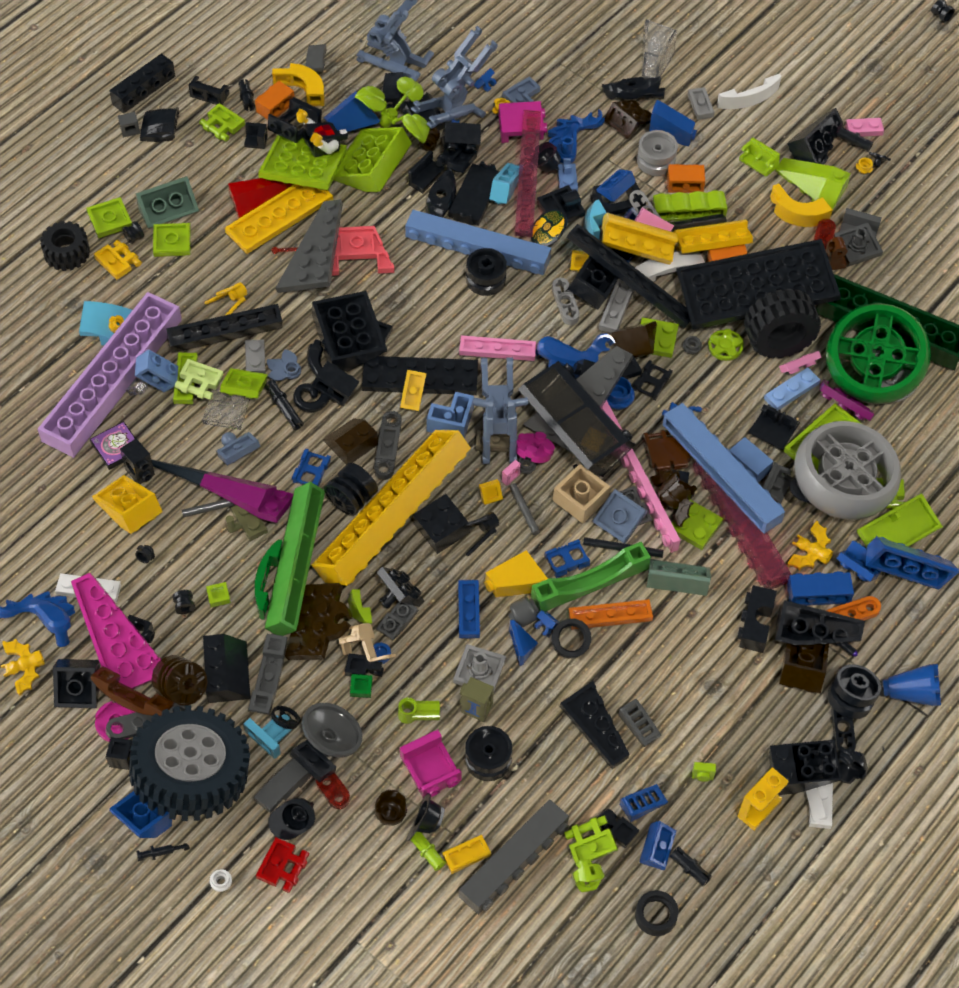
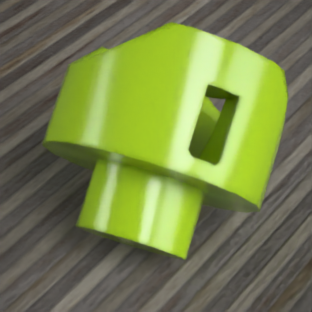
(588, 873)

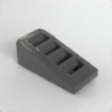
(645, 719)

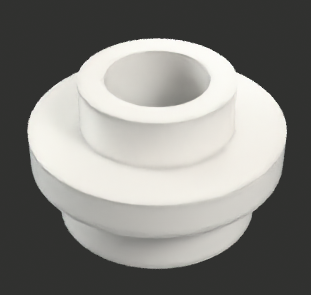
(220, 874)

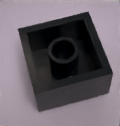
(593, 283)
(441, 523)

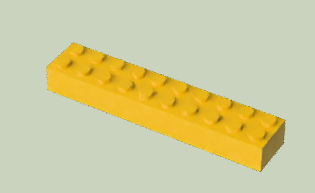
(391, 507)

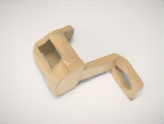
(363, 633)

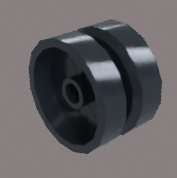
(486, 271)
(854, 691)
(488, 753)

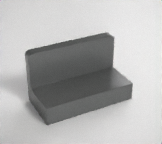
(855, 218)

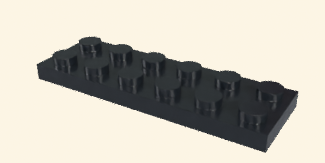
(442, 374)

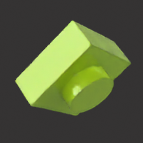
(218, 594)
(703, 771)

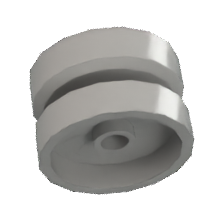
(656, 152)

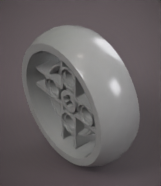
(847, 470)

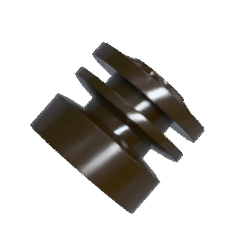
(169, 679)

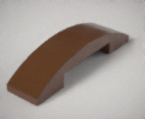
(127, 697)

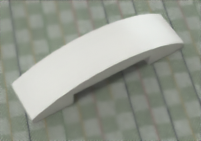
(751, 97)
(654, 268)

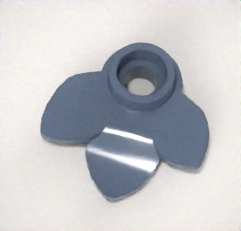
(281, 368)

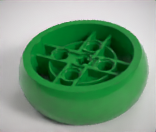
(913, 359)

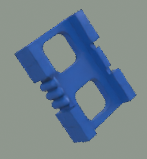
(305, 467)
(570, 564)

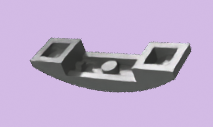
(269, 674)

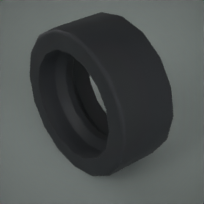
(581, 626)
(666, 899)

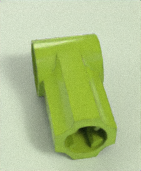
(420, 710)

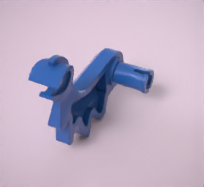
(565, 134)
(558, 351)
(52, 612)

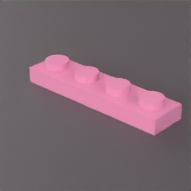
(497, 348)

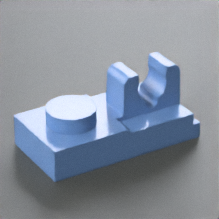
(567, 174)

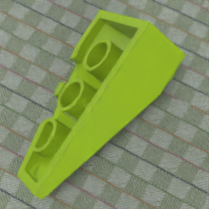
(815, 179)

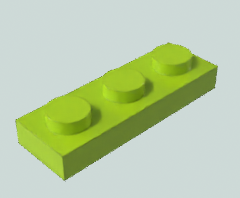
(180, 397)

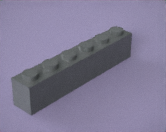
(513, 857)

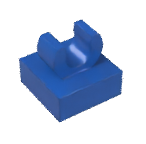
(485, 79)
(547, 620)

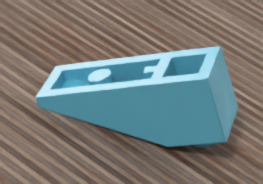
(505, 184)

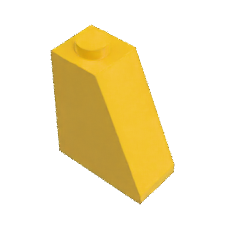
(514, 576)

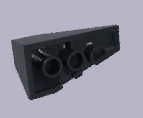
(817, 139)
(811, 626)

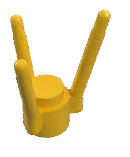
(235, 292)

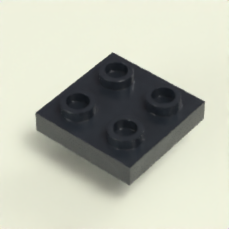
(565, 200)

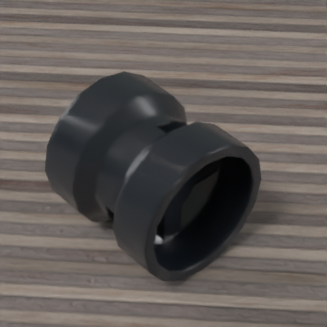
(943, 10)

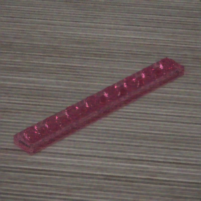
(528, 173)

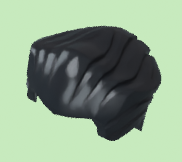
(851, 765)

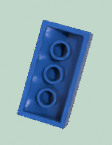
(909, 563)

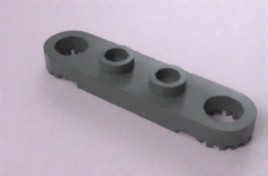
(387, 445)
(131, 723)

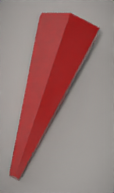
(253, 193)

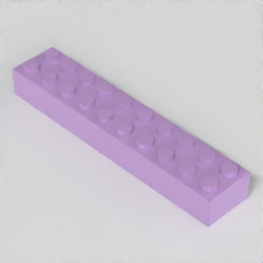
(108, 375)

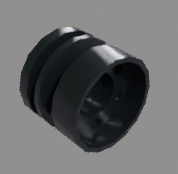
(351, 489)

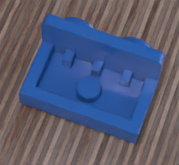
(855, 559)

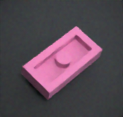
(866, 126)
(807, 360)

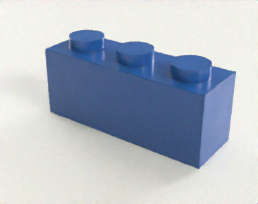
(820, 588)

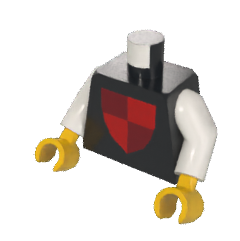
(320, 137)

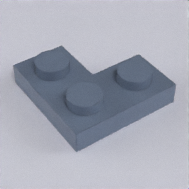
(522, 91)

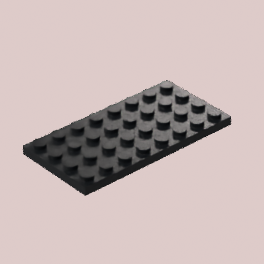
(727, 287)

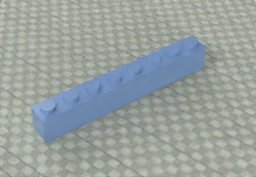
(468, 238)
(723, 468)

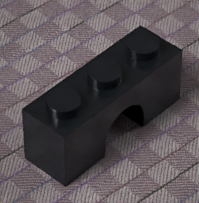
(753, 633)

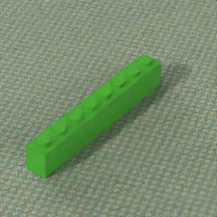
(295, 559)

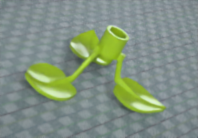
(374, 99)

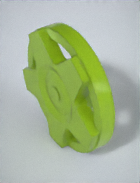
(725, 344)

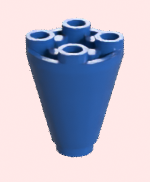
(915, 686)

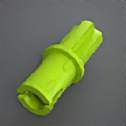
(428, 851)

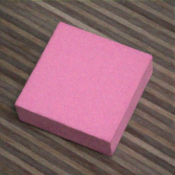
(511, 472)

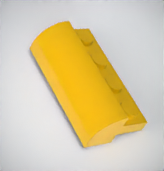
(713, 236)
(638, 238)

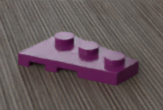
(837, 394)

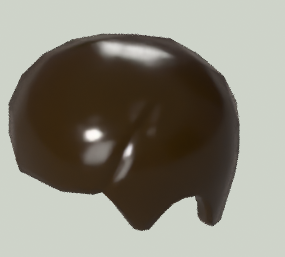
(390, 807)

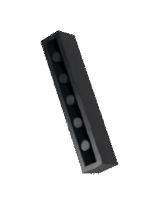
(224, 328)

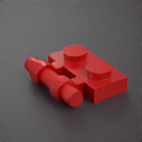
(276, 861)

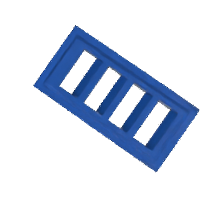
(632, 814)

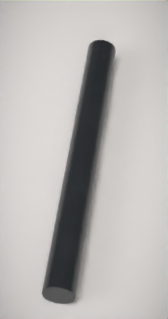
(618, 546)

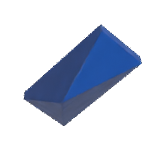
(522, 642)

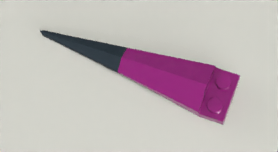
(255, 497)

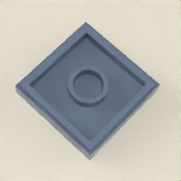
(619, 516)

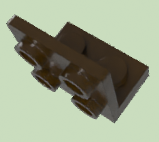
(626, 117)

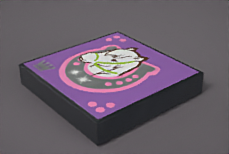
(109, 443)

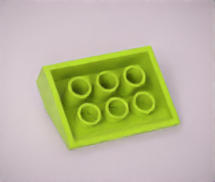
(373, 158)

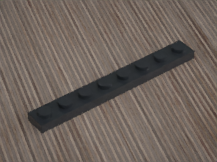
(629, 275)

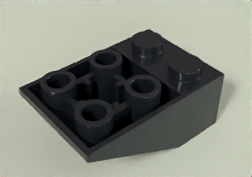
(806, 765)

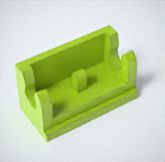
(760, 157)

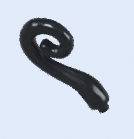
(314, 361)

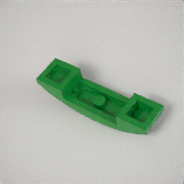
(270, 559)

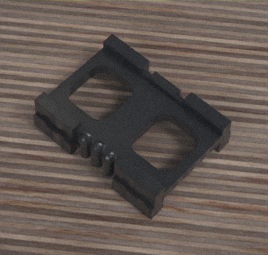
(647, 378)

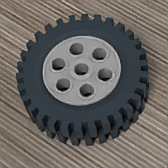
(189, 763)

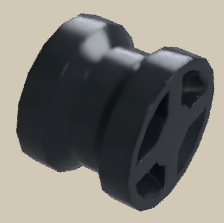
(133, 232)
(183, 601)

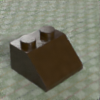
(352, 440)

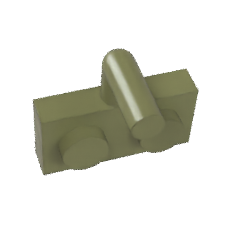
(251, 525)

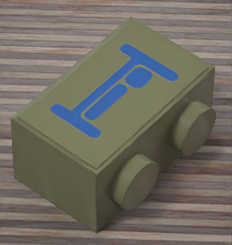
(476, 699)

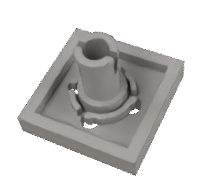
(481, 663)

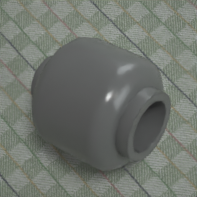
(523, 611)

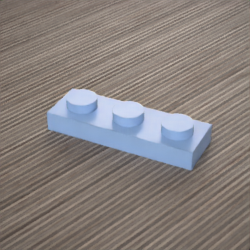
(792, 389)

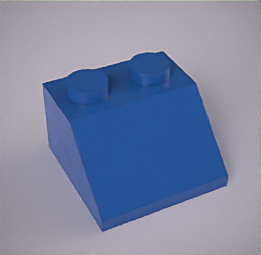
(140, 818)

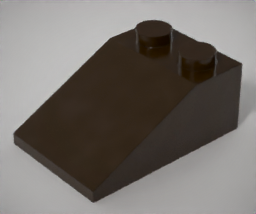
(804, 667)

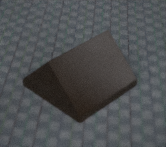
(636, 339)

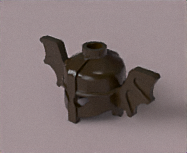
(674, 494)

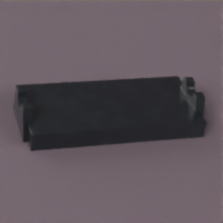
(474, 194)

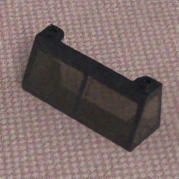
(577, 418)

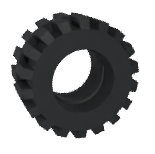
(61, 235)

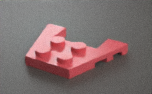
(361, 243)

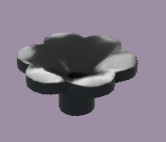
(879, 158)

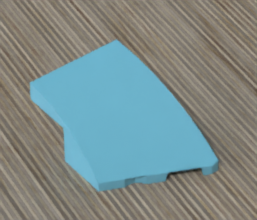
(594, 218)
(96, 319)

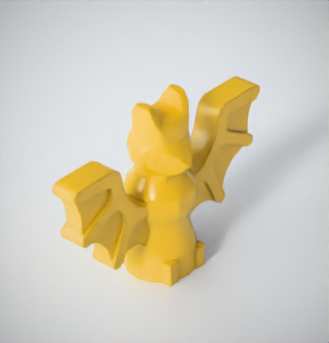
(815, 550)
(27, 663)

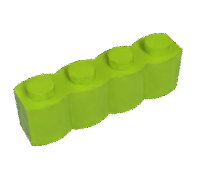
(688, 206)

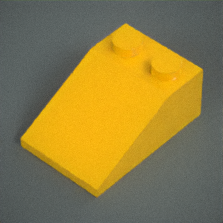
(128, 503)

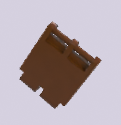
(665, 451)

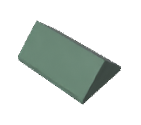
(166, 202)
(678, 577)

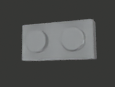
(701, 103)
(255, 356)

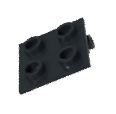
(774, 427)

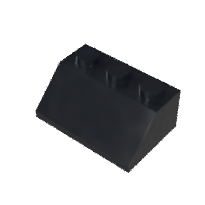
(226, 668)

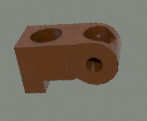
(836, 251)

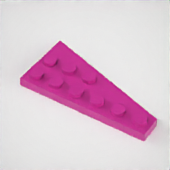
(113, 635)

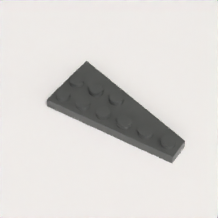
(315, 256)
(597, 381)

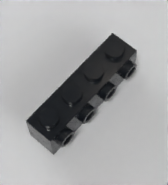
(142, 83)

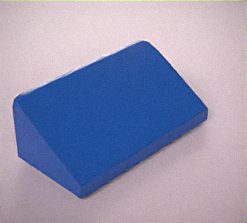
(616, 184)
(658, 845)

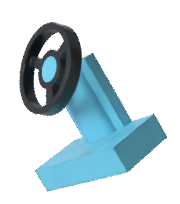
(273, 731)

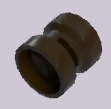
(431, 141)

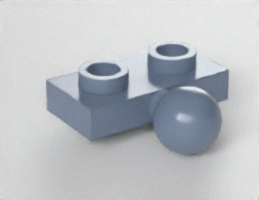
(235, 448)

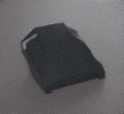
(159, 125)

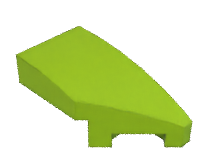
(358, 612)

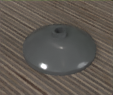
(332, 730)

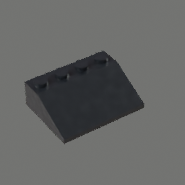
(348, 330)

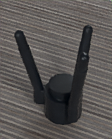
(487, 522)

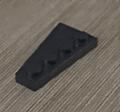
(590, 716)

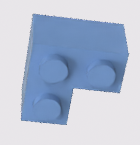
(451, 418)

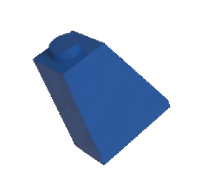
(351, 115)
(673, 122)

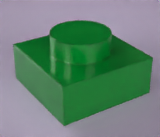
(361, 686)

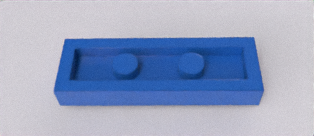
(469, 609)

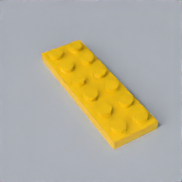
(276, 216)

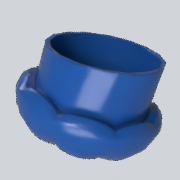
(622, 395)

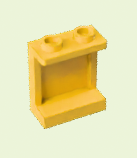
(762, 799)

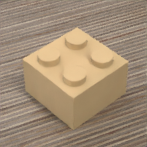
(581, 493)

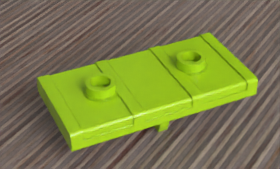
(903, 524)

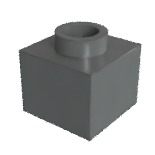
(128, 124)

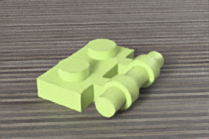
(201, 374)

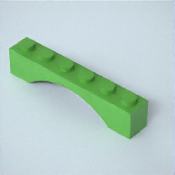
(559, 591)

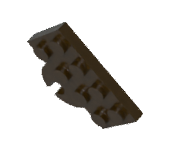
(318, 622)

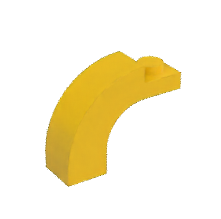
(302, 77)
(797, 212)

